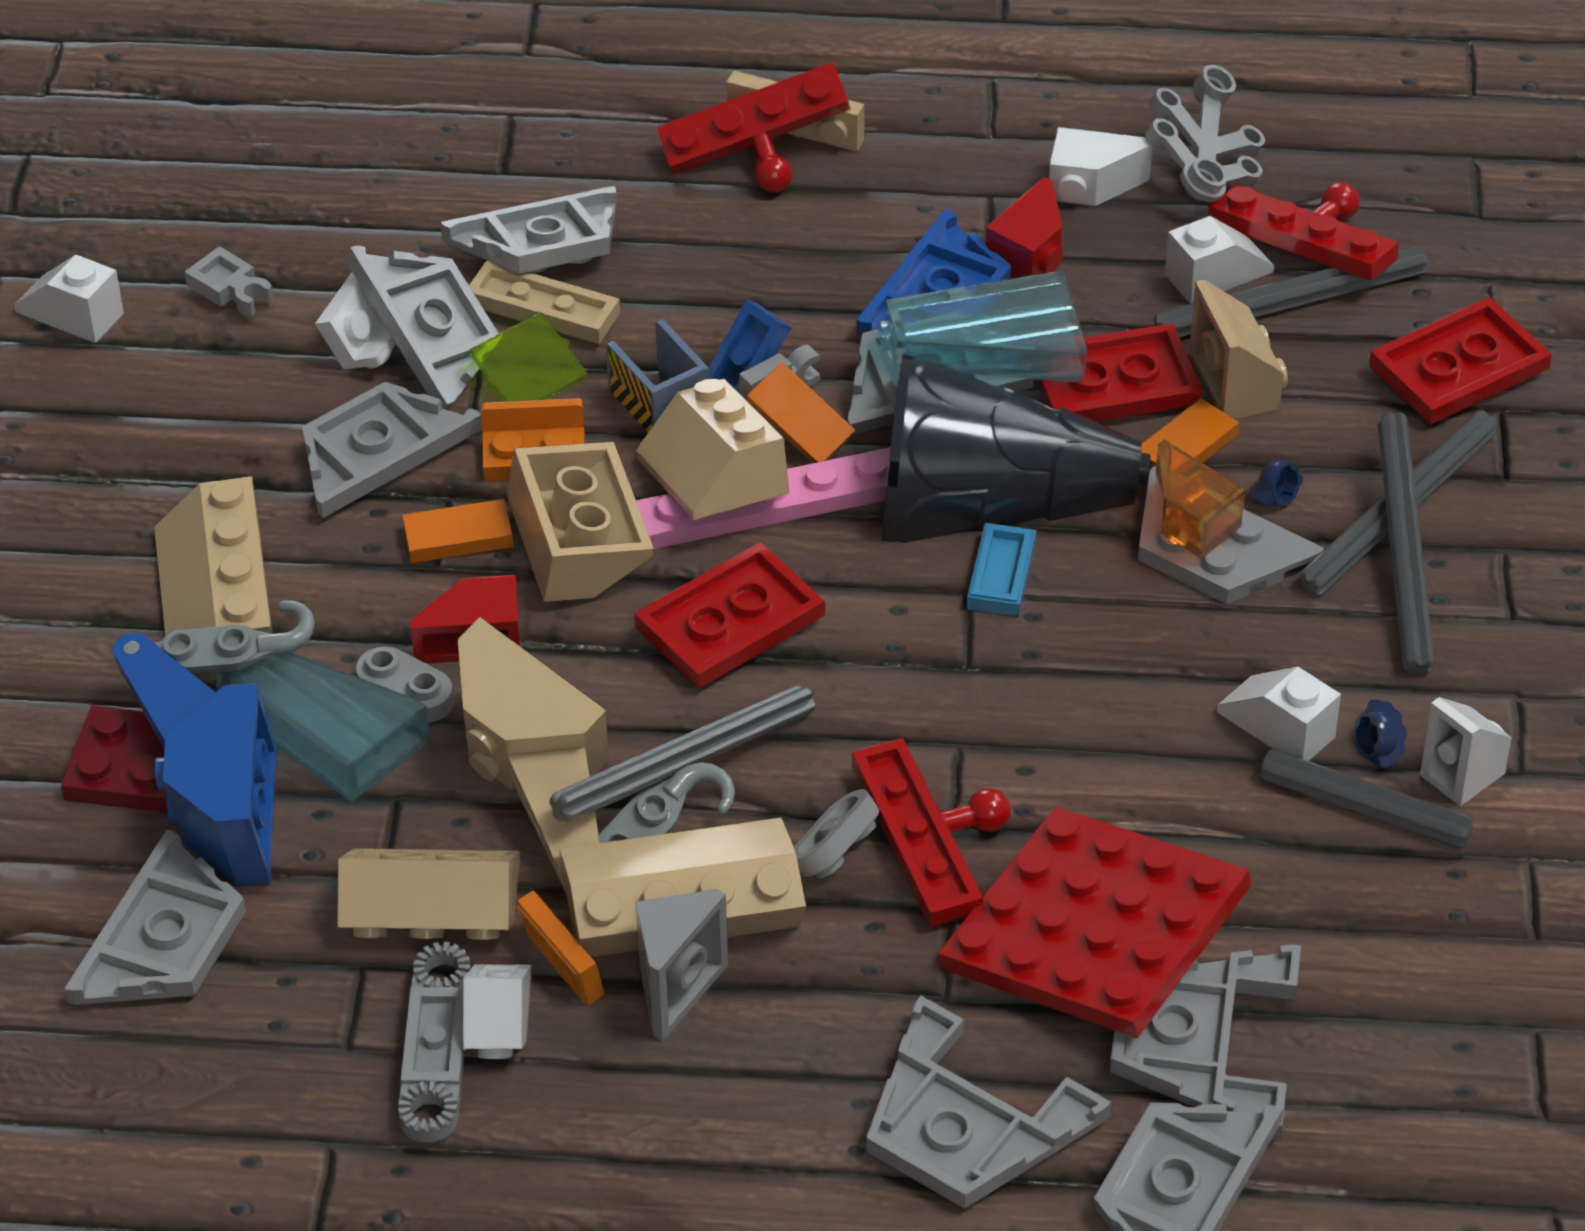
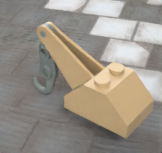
(548, 735)

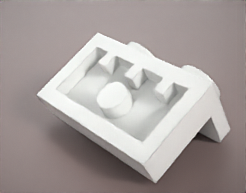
(355, 328)

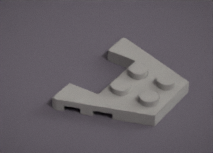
(1189, 1036)
(955, 1132)

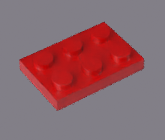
(1460, 360)
(1128, 376)
(729, 614)

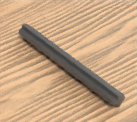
(1305, 289)
(1373, 524)
(1405, 544)
(688, 749)

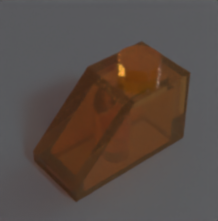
(1195, 502)

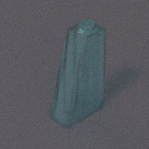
(991, 329)
(334, 721)

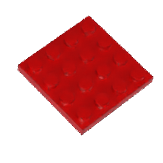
(1095, 921)

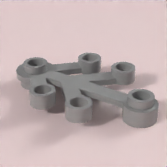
(1202, 174)

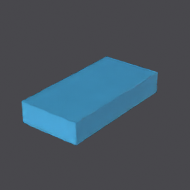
(1001, 570)

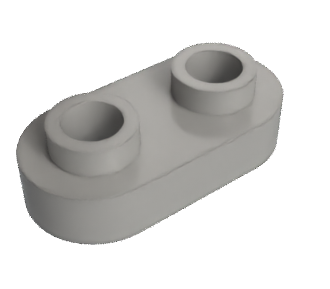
(408, 676)
(834, 832)

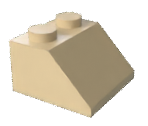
(1234, 354)

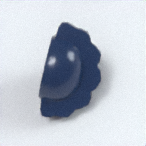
(1276, 484)
(1383, 731)

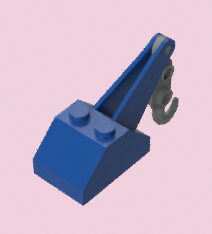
(215, 744)

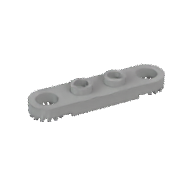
(434, 1044)

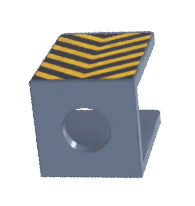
(637, 392)

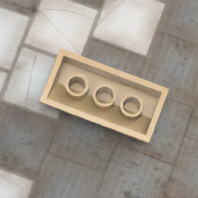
(213, 560)
(744, 860)

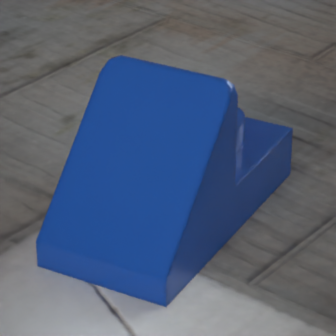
(751, 340)

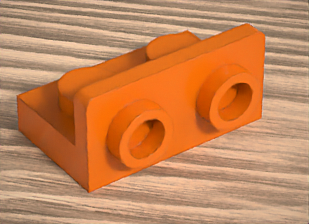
(527, 425)

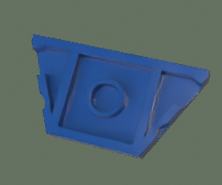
(938, 262)

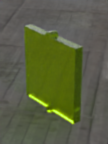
(528, 361)

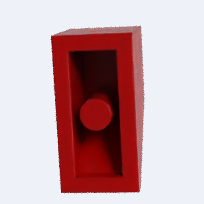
(1029, 232)
(445, 620)

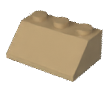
(714, 451)
(576, 518)
(427, 891)

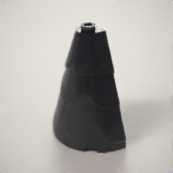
(995, 457)

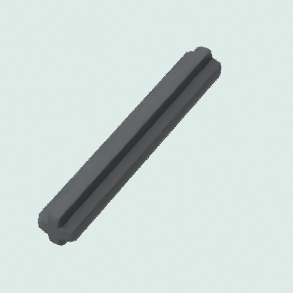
(1366, 798)

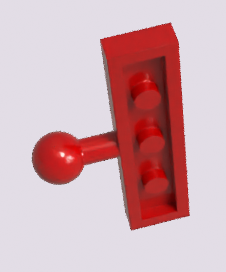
(754, 122)
(1308, 233)
(922, 833)

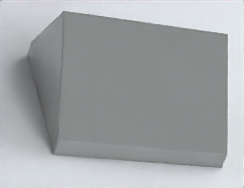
(679, 953)

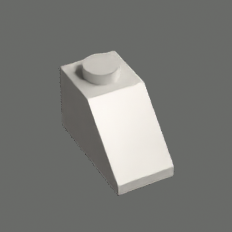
(1097, 165)
(1212, 253)
(75, 298)
(1285, 711)
(1462, 750)
(496, 1009)

